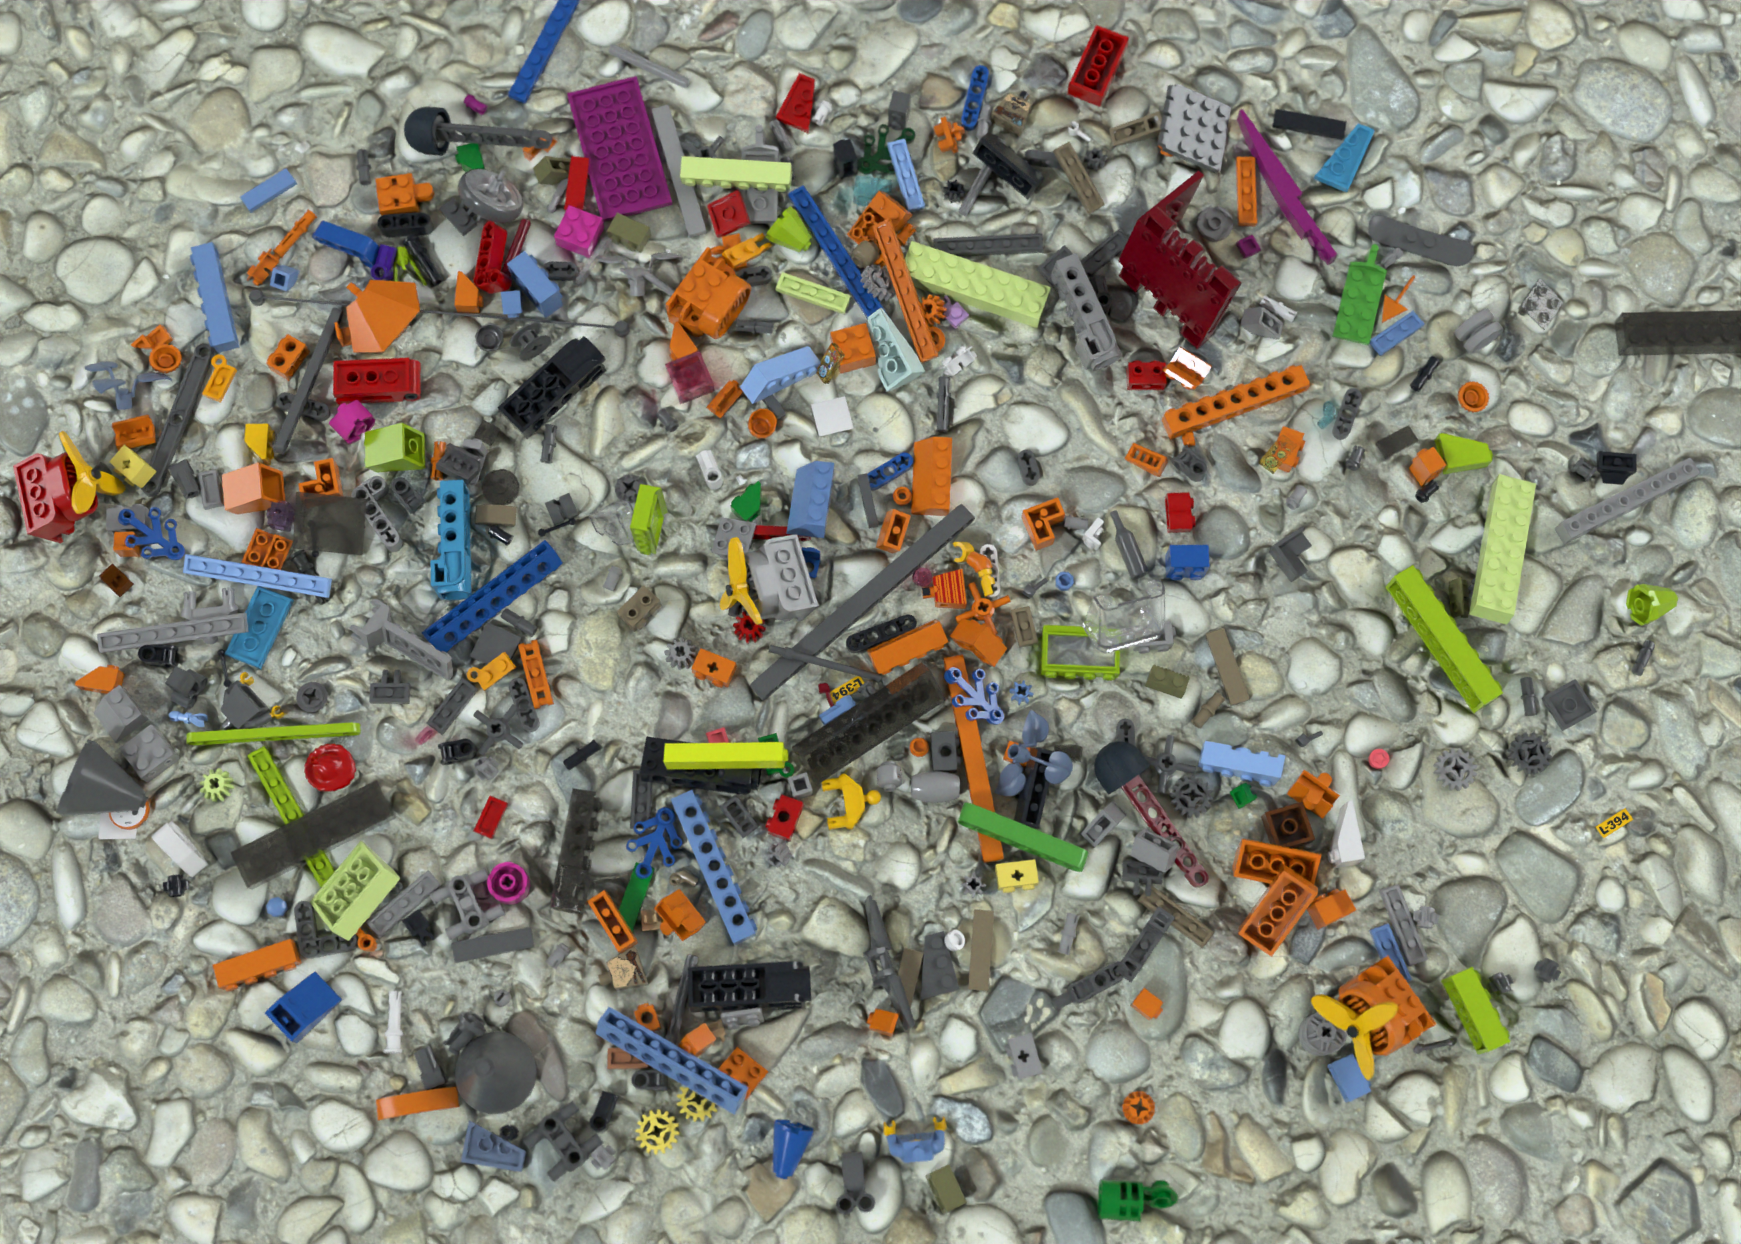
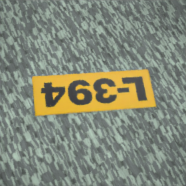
(847, 688)
(1614, 823)

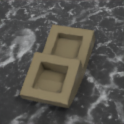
(495, 514)

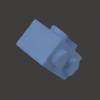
(1349, 1078)

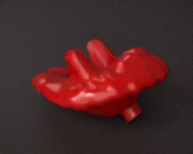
(330, 767)

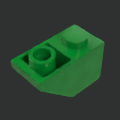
(748, 506)

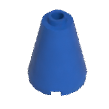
(789, 1146)

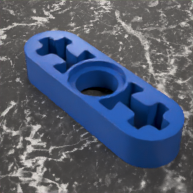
(902, 469)

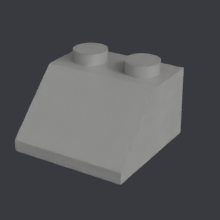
(119, 713)

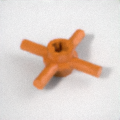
(985, 604)

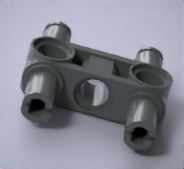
(563, 1141)

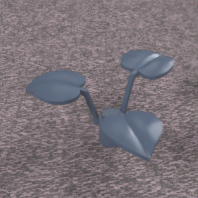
(123, 396)
(1057, 770)

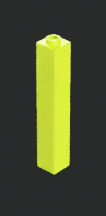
(725, 755)

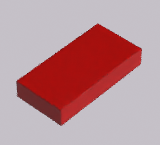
(490, 817)

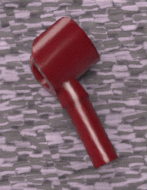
(824, 688)

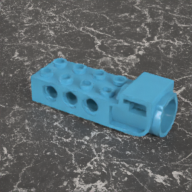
(454, 544)

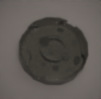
(500, 487)

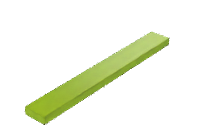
(286, 805)

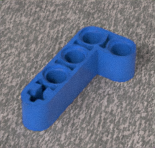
(347, 242)

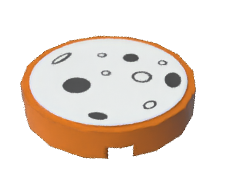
(130, 819)

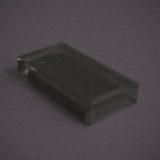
(1397, 442)

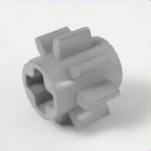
(486, 768)
(778, 854)
(969, 888)
(1426, 917)
(603, 1157)

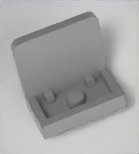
(735, 1018)

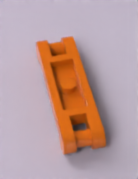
(535, 674)

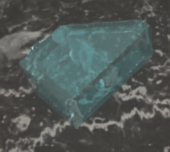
(867, 188)

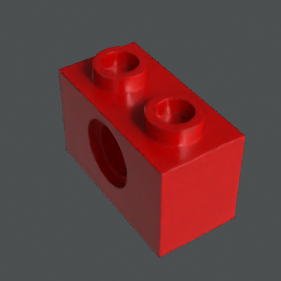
(786, 829)

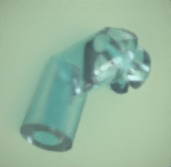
(1329, 415)

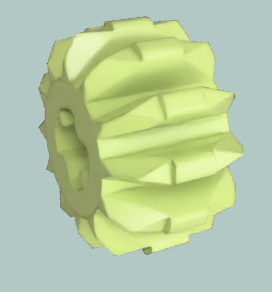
(222, 779)

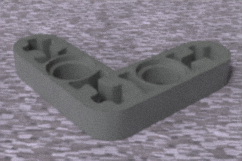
(312, 938)

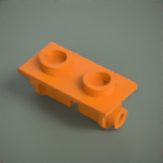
(266, 261)
(725, 398)

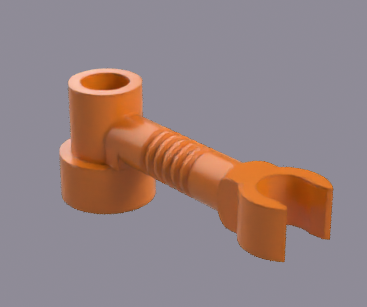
(364, 940)

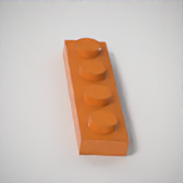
(1246, 191)

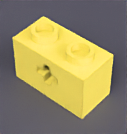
(132, 466)
(1006, 871)

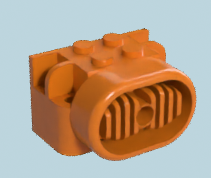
(708, 298)

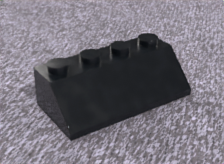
(1008, 165)

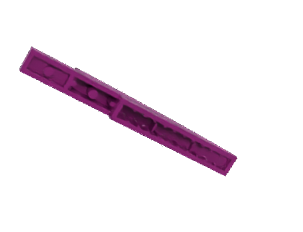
(1284, 189)

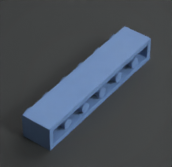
(215, 297)

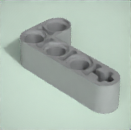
(378, 517)

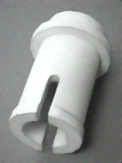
(823, 110)

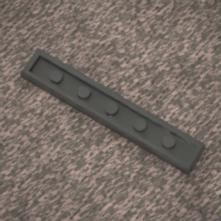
(991, 245)

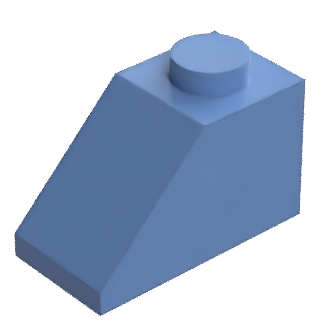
(512, 303)

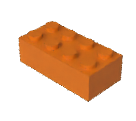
(1278, 910)

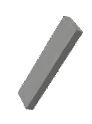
(403, 904)
(1403, 925)

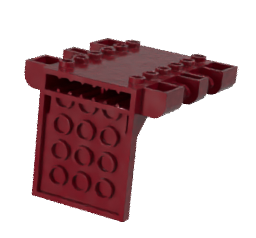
(1176, 269)

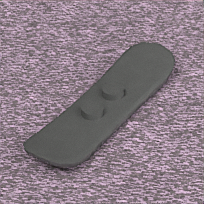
(1419, 241)

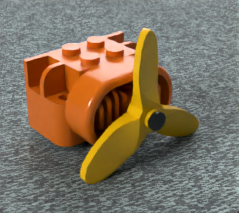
(1376, 1012)

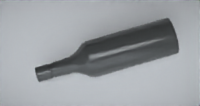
(1129, 549)

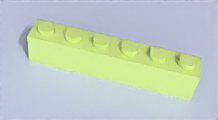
(736, 173)

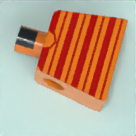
(947, 590)

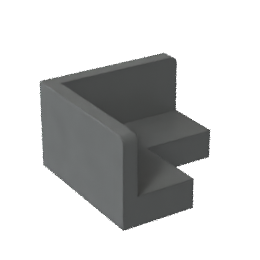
(1287, 552)

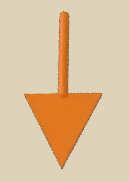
(1393, 308)

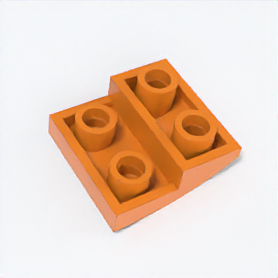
(267, 550)

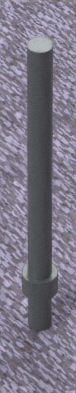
(789, 653)

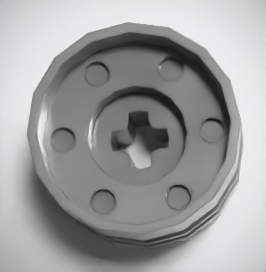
(1314, 1042)

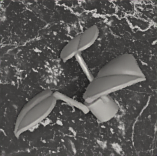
(636, 281)

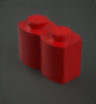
(1178, 512)

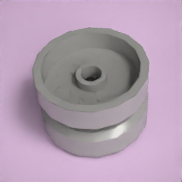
(1478, 331)

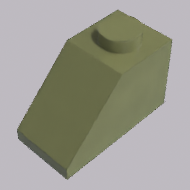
(552, 170)

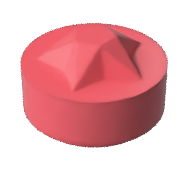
(1378, 758)

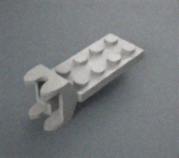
(380, 630)

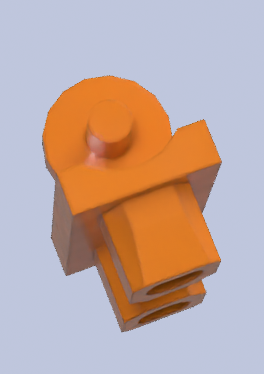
(946, 129)

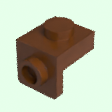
(116, 580)

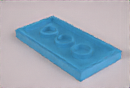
(264, 618)

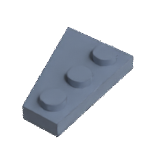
(490, 1150)

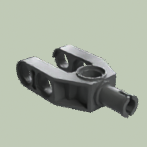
(1087, 988)

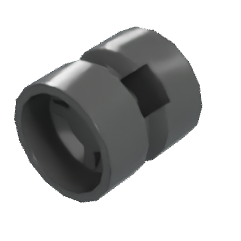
(561, 509)

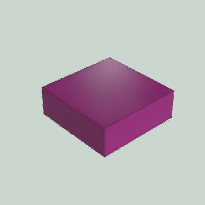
(1248, 246)

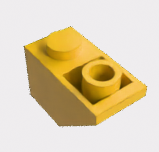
(259, 440)

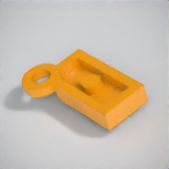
(219, 380)
(492, 671)

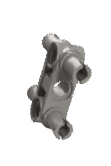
(467, 903)

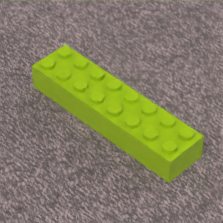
(1444, 639)

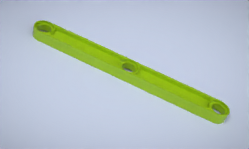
(273, 733)

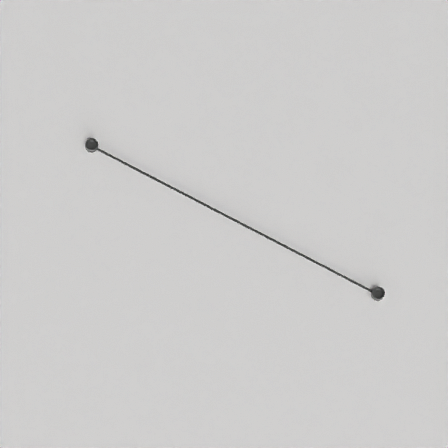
(621, 327)

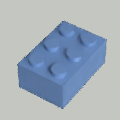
(535, 284)

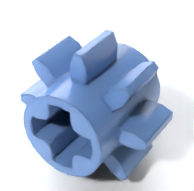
(1022, 687)

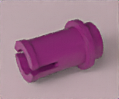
(476, 105)

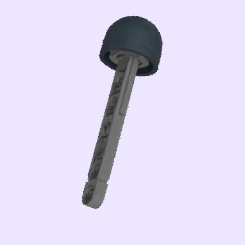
(431, 132)

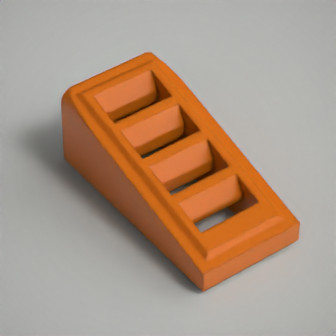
(1157, 471)

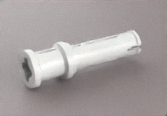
(394, 1034)

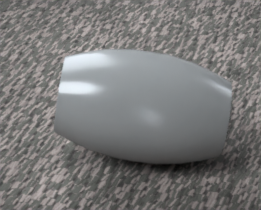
(935, 787)

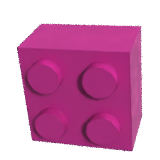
(579, 231)

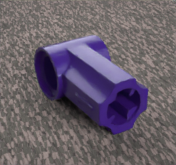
(384, 261)

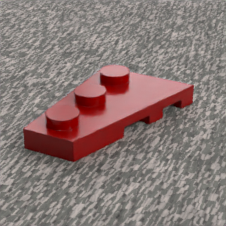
(798, 104)

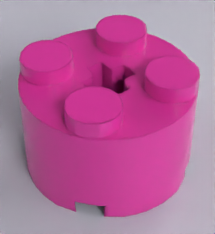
(352, 421)
(499, 878)

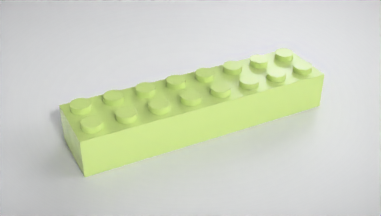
(977, 284)
(1502, 549)

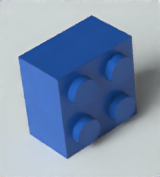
(1187, 562)

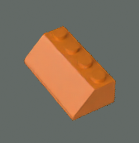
(932, 476)
(1263, 861)

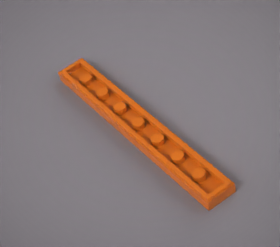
(905, 291)

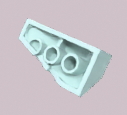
(895, 356)

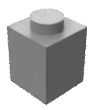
(800, 786)

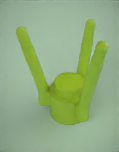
(402, 258)

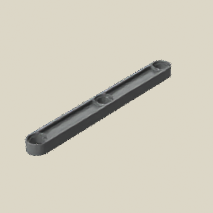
(307, 382)
(182, 406)

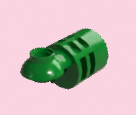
(1126, 1198)

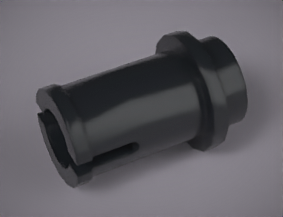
(1423, 494)
(499, 534)

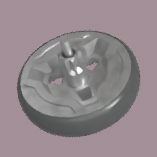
(490, 195)

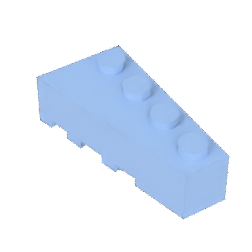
(779, 373)
(1241, 763)

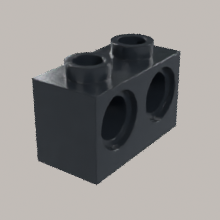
(845, 158)

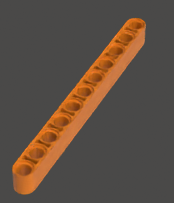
(973, 759)

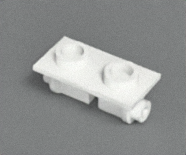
(963, 356)

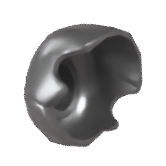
(489, 337)

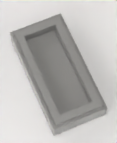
(210, 489)

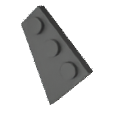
(938, 969)

